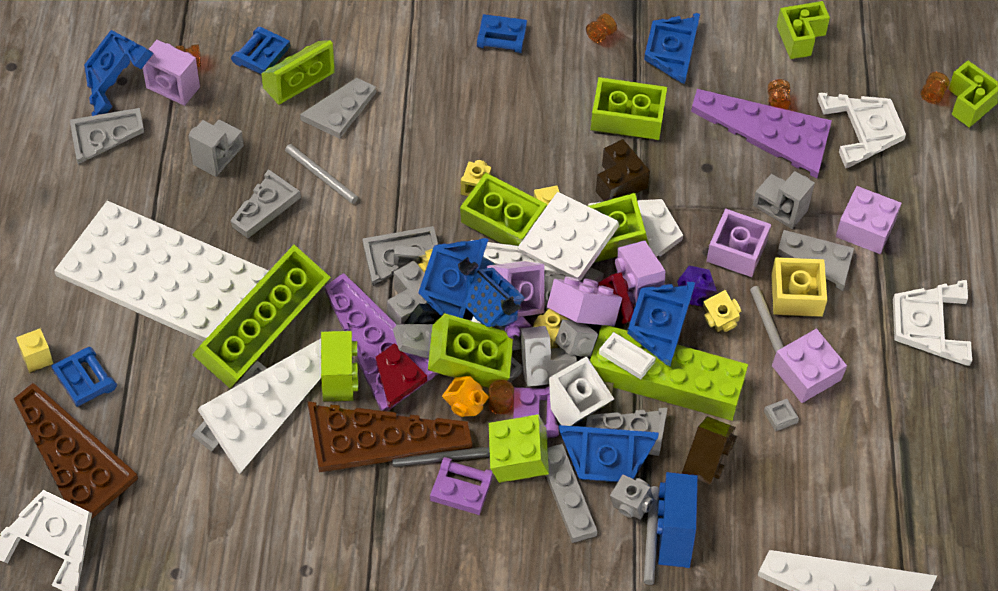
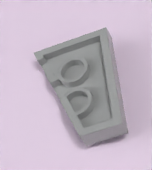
(340, 108)
(104, 131)
(266, 203)
(380, 250)
(836, 256)
(413, 338)
(637, 421)

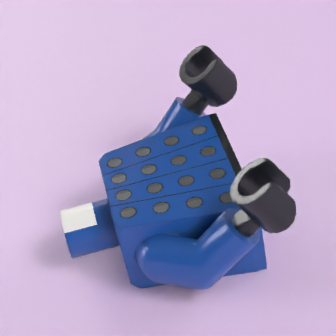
(490, 296)

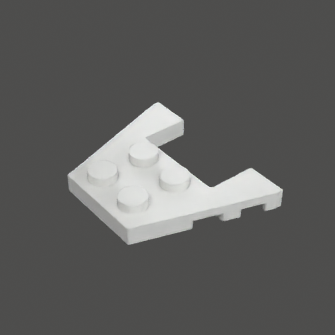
(873, 121)
(659, 226)
(921, 321)
(55, 528)

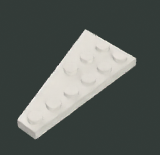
(256, 408)
(820, 574)

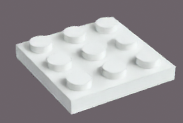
(568, 236)

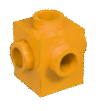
(465, 396)

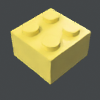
(799, 287)

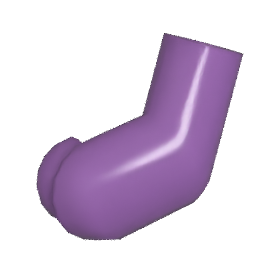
(514, 328)

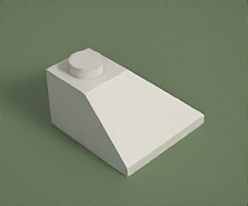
(577, 392)

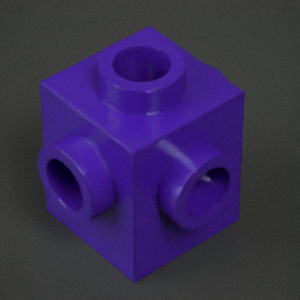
(704, 284)

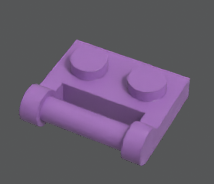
(527, 404)
(461, 493)

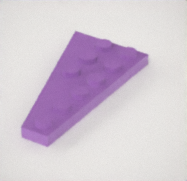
(370, 329)

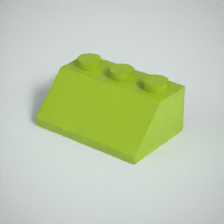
(299, 71)
(500, 210)

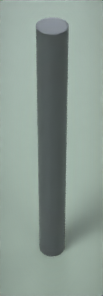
(438, 457)

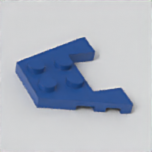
(107, 63)

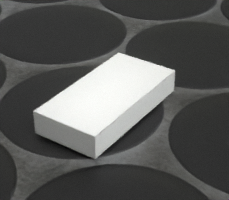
(627, 355)

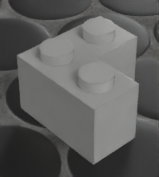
(214, 145)
(784, 199)
(407, 284)
(539, 359)

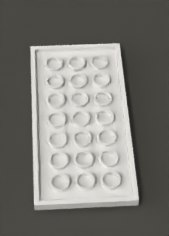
(158, 271)

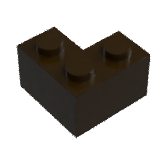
(623, 172)
(709, 446)

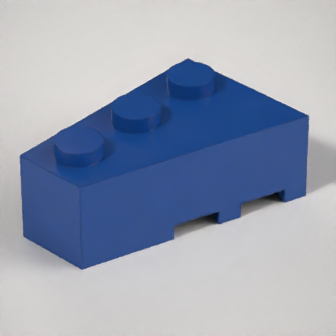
(678, 519)

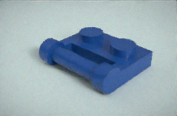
(502, 32)
(265, 55)
(76, 380)

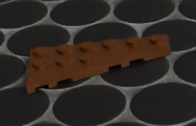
(373, 436)
(76, 459)

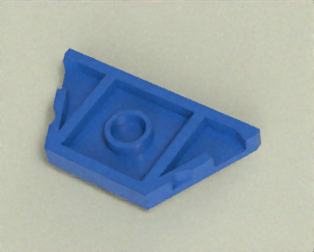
(672, 45)
(443, 282)
(660, 318)
(607, 453)

